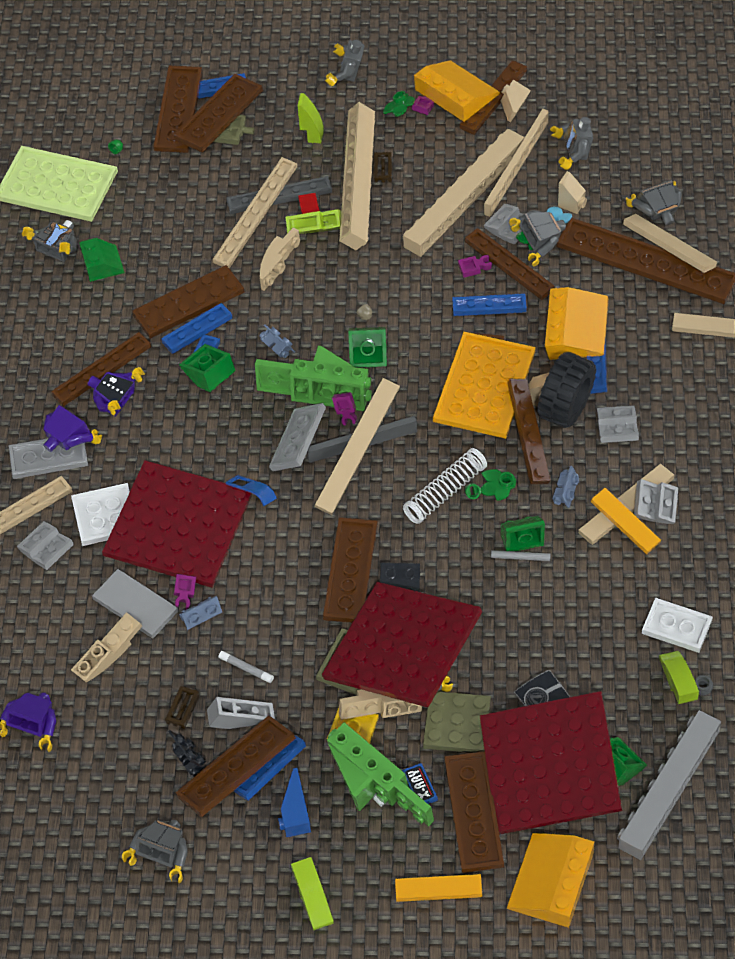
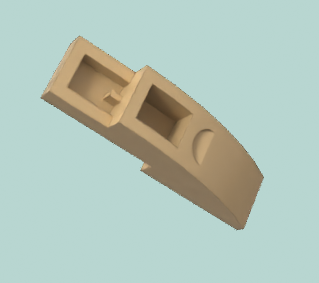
(273, 260)
(107, 651)
(371, 703)

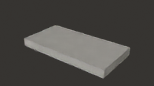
(297, 437)
(34, 459)
(127, 595)

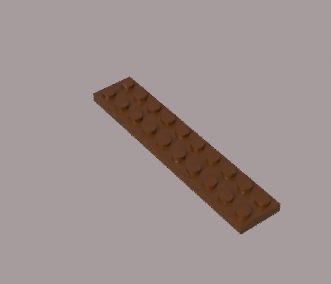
(645, 260)

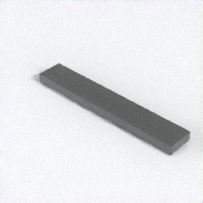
(289, 193)
(384, 433)

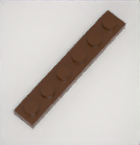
(512, 72)
(509, 264)
(108, 363)
(528, 431)

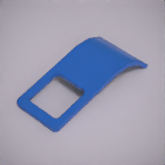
(260, 489)

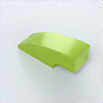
(310, 120)
(315, 221)
(679, 677)
(312, 893)

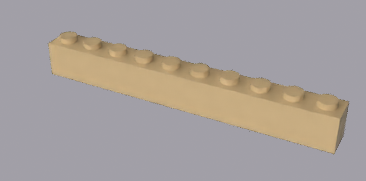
(357, 176)
(462, 193)

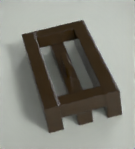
(382, 177)
(177, 721)

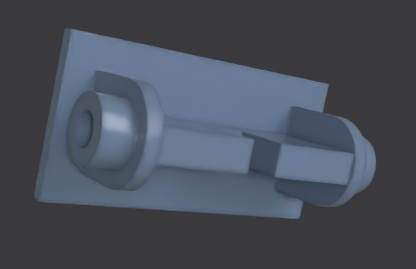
(281, 346)
(568, 481)
(201, 613)

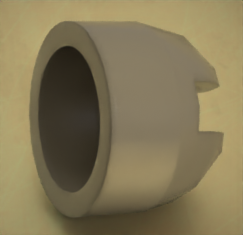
(364, 312)

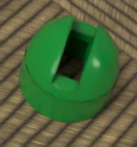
(115, 146)
(476, 490)

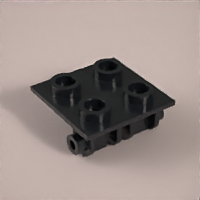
(401, 575)
(187, 755)

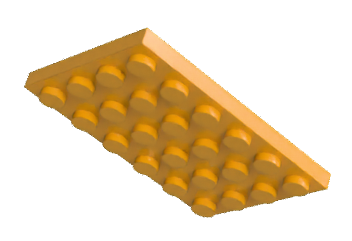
(477, 385)

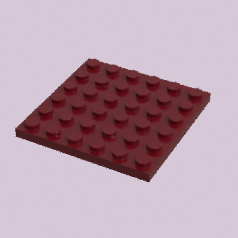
(177, 523)
(402, 644)
(550, 763)

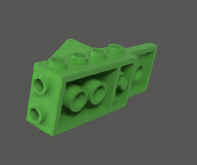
(323, 377)
(370, 772)

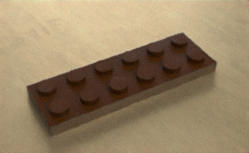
(177, 106)
(218, 113)
(188, 301)
(350, 569)
(235, 766)
(473, 812)

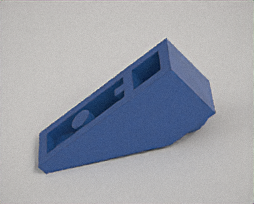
(294, 810)

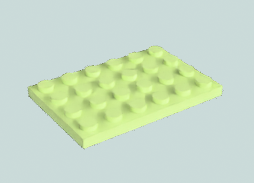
(56, 183)

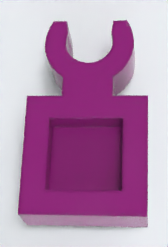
(423, 105)
(471, 266)
(345, 405)
(184, 588)

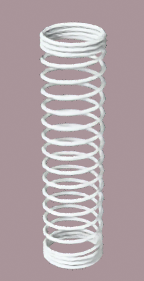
(470, 458)

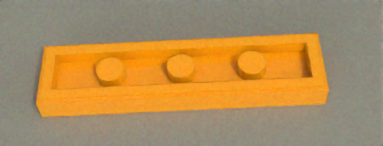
(625, 521)
(438, 888)

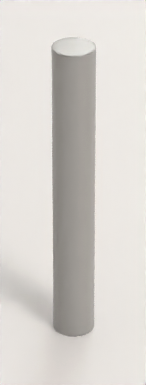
(520, 555)

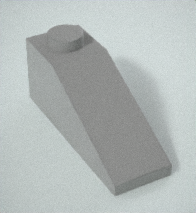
(237, 713)

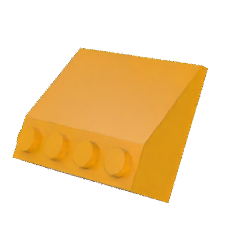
(454, 89)
(576, 323)
(552, 877)

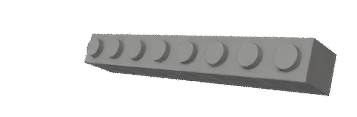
(669, 785)

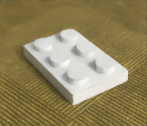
(677, 625)

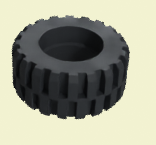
(566, 389)

